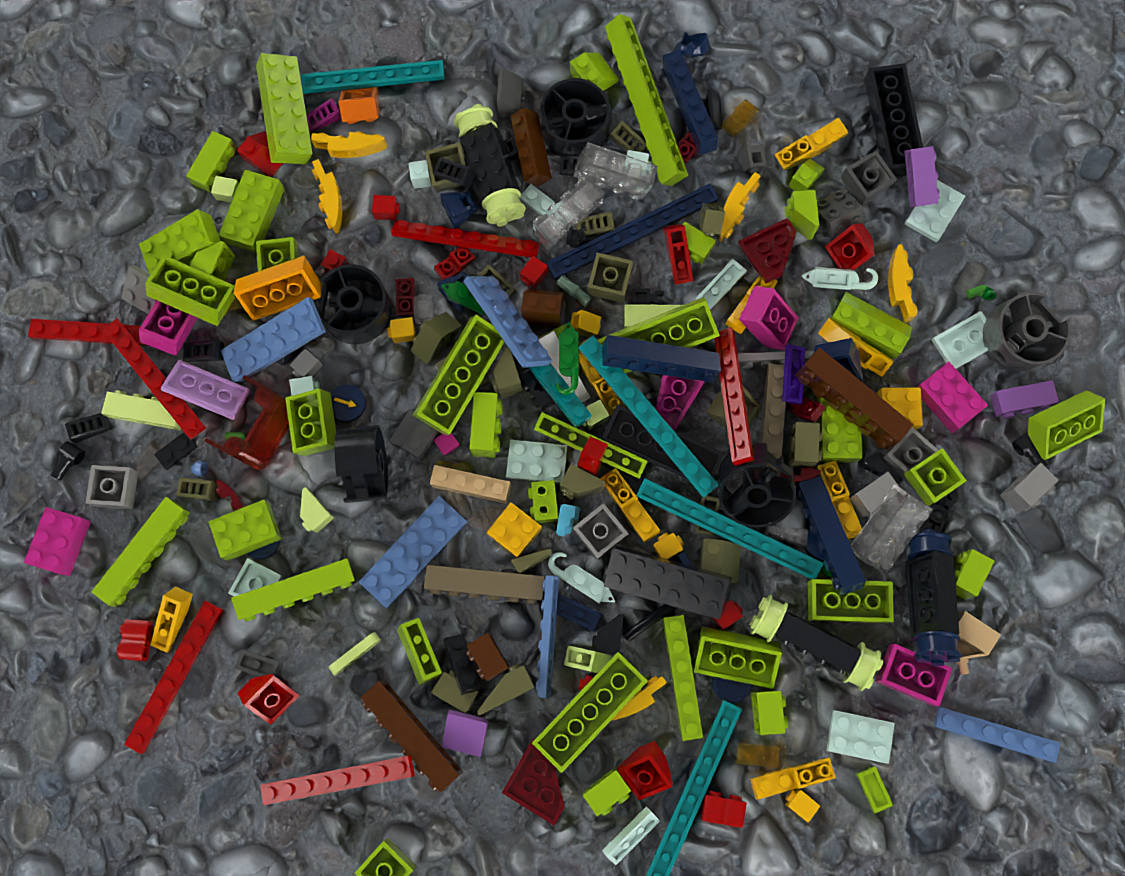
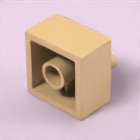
(975, 639)

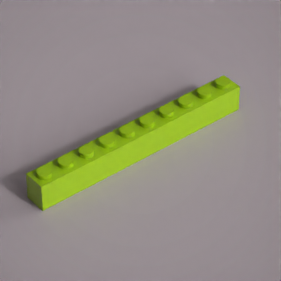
(646, 100)

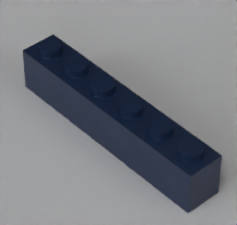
(690, 102)
(660, 359)
(830, 536)

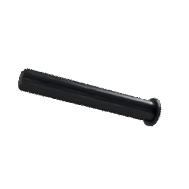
(648, 621)

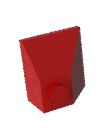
(256, 153)
(851, 247)
(267, 697)
(646, 771)

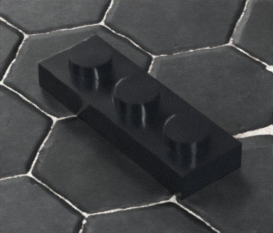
(461, 664)

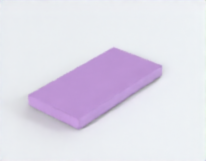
(205, 389)

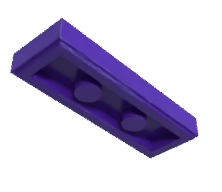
(791, 385)

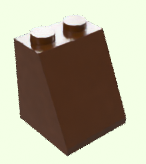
(542, 307)

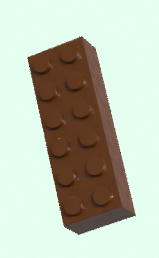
(853, 400)
(411, 735)

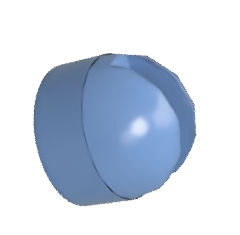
(199, 468)

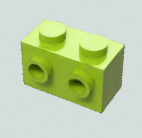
(544, 501)

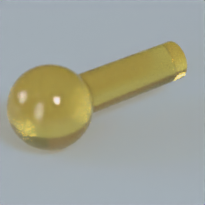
(461, 466)

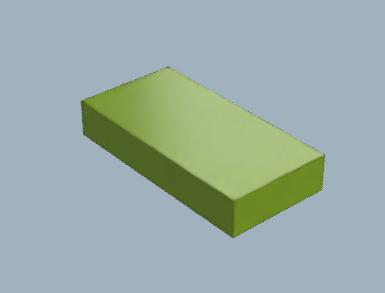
(874, 789)

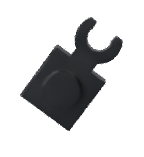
(575, 237)
(643, 296)

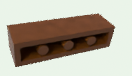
(531, 147)

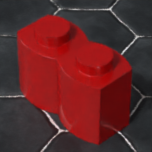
(135, 640)
(723, 810)

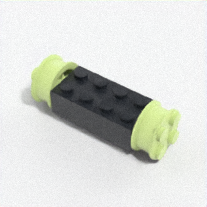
(490, 161)
(855, 662)

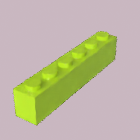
(577, 439)
(140, 552)
(292, 589)
(682, 678)

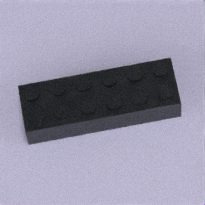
(893, 114)
(632, 437)
(668, 582)

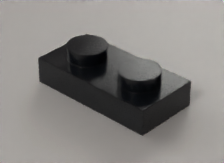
(175, 451)

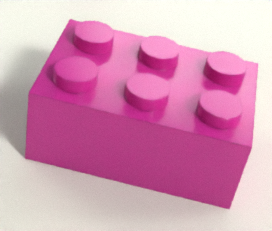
(769, 318)
(166, 328)
(951, 397)
(57, 541)
(913, 678)

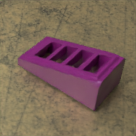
(330, 118)

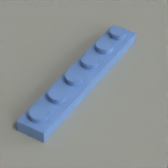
(547, 643)
(997, 734)

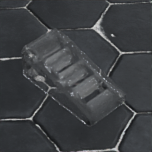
(791, 535)

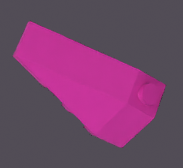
(676, 398)

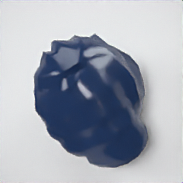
(693, 45)

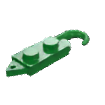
(461, 295)
(569, 358)

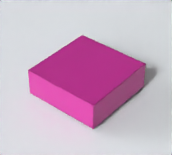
(446, 443)

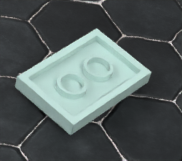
(934, 218)
(962, 341)
(536, 461)
(860, 736)

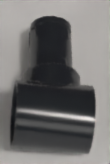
(1025, 447)
(69, 456)

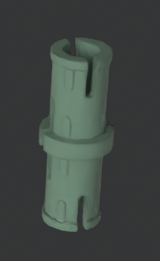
(574, 290)

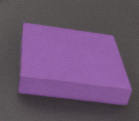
(464, 733)

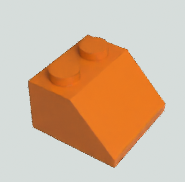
(359, 105)

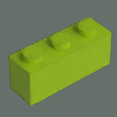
(211, 161)
(419, 651)

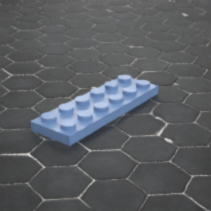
(508, 321)
(273, 340)
(413, 552)

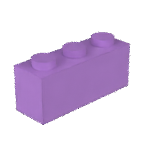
(922, 176)
(1024, 399)

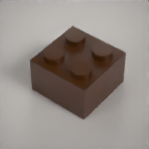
(488, 657)

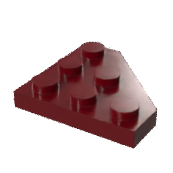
(769, 249)
(536, 785)

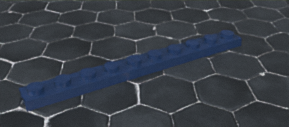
(632, 231)

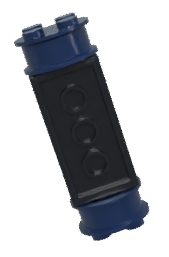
(932, 598)

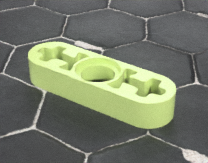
(354, 653)

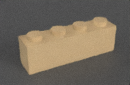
(470, 484)

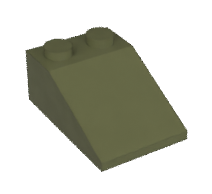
(511, 686)

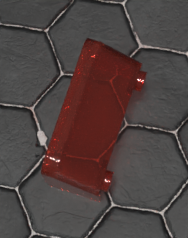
(265, 433)

